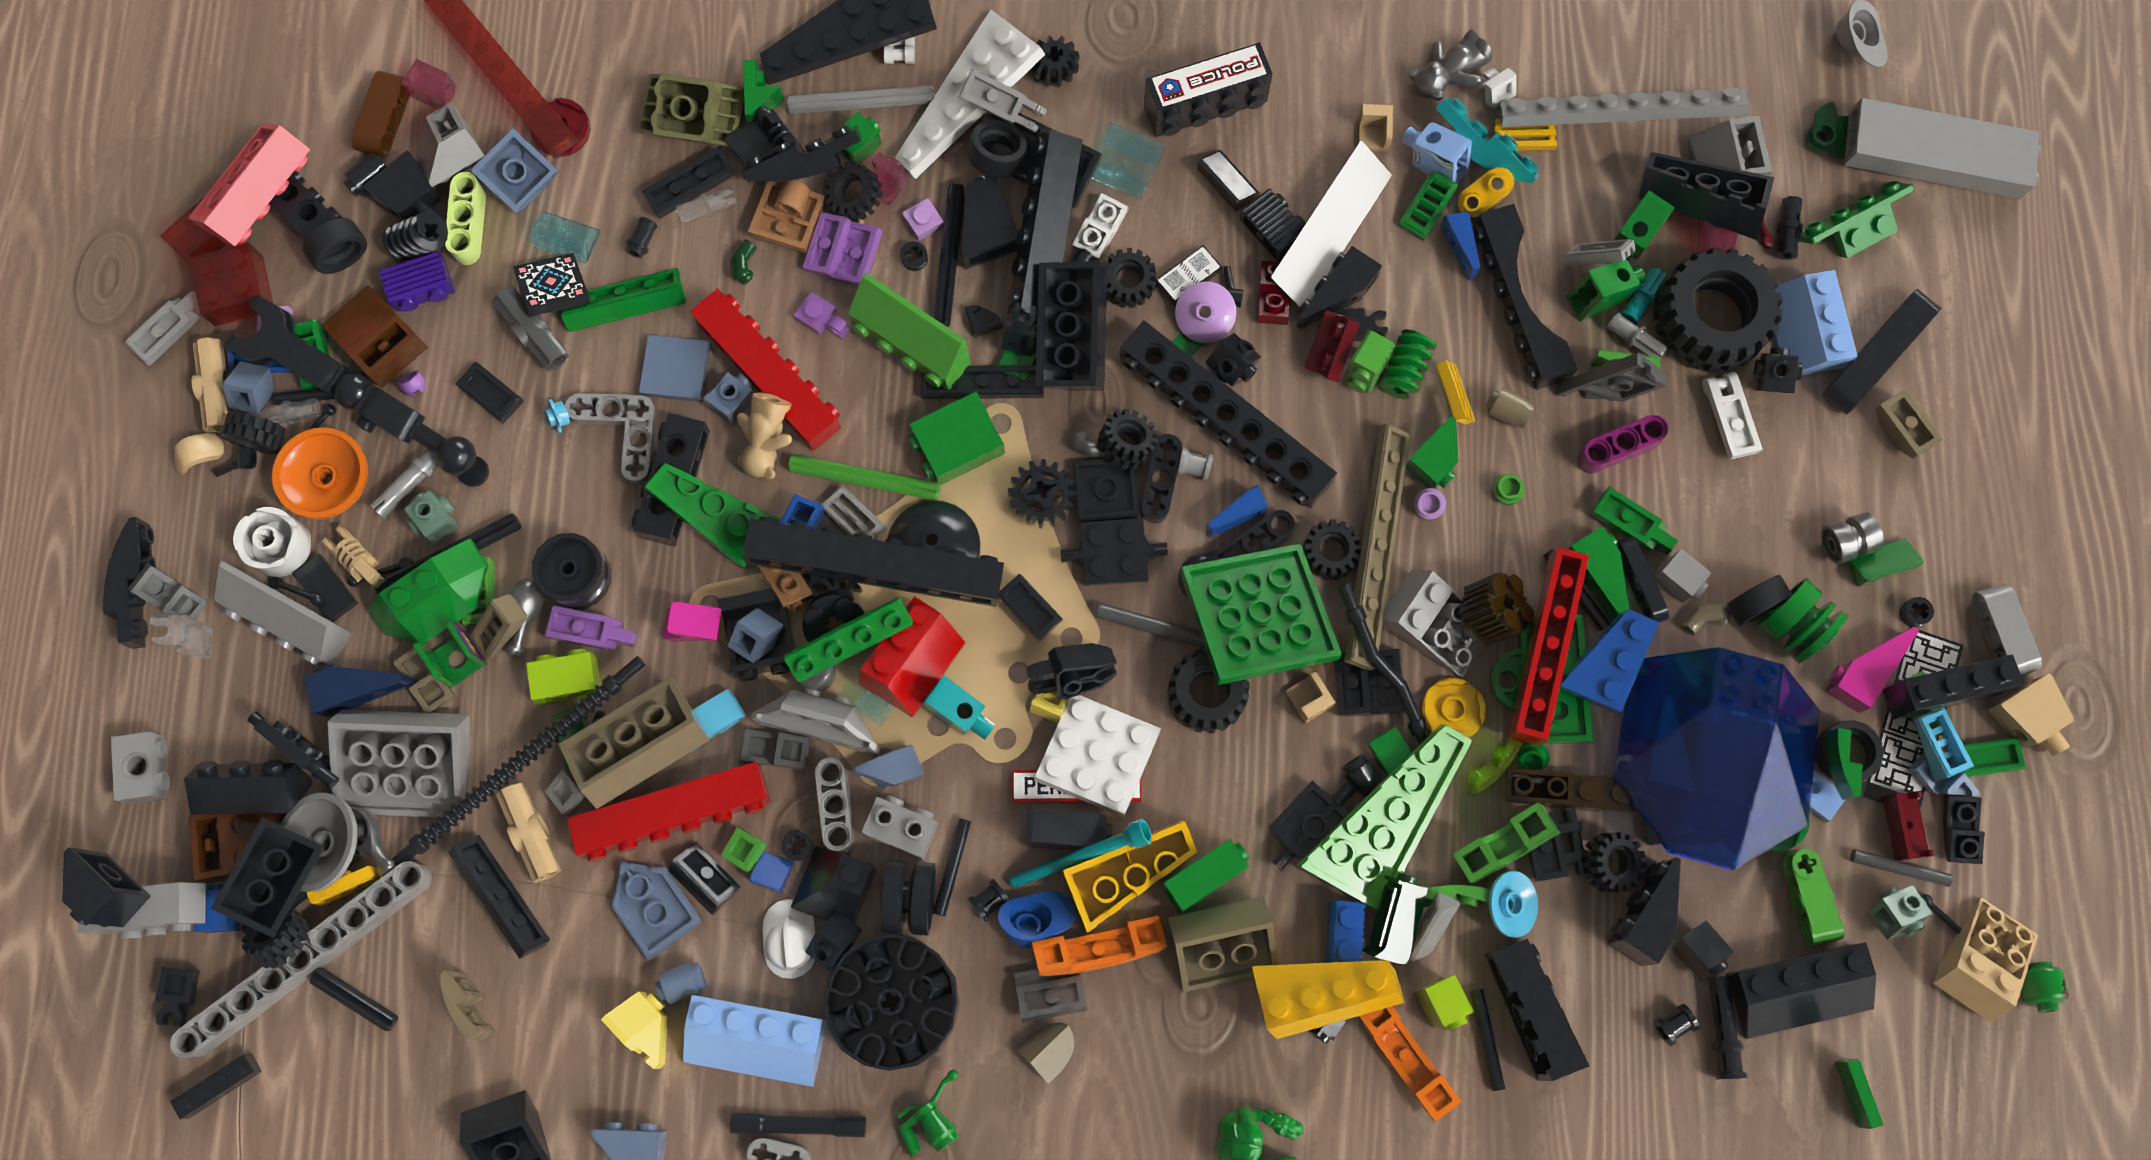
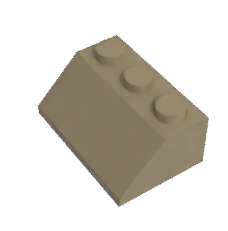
(1223, 943)

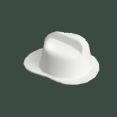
(786, 939)

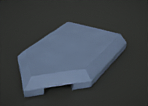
(652, 907)

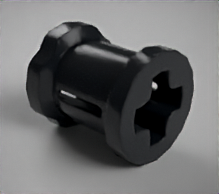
(991, 891)
(1676, 1024)

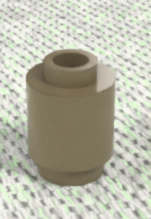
(1510, 407)

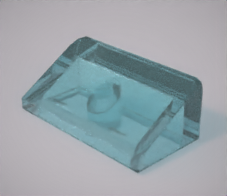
(564, 236)

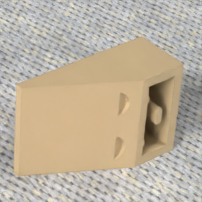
(1989, 966)

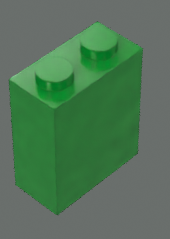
(956, 439)
(1206, 875)

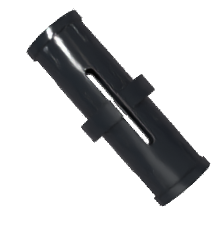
(1789, 228)

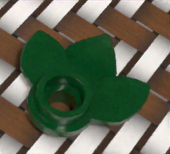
(1831, 128)

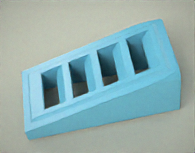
(1955, 749)

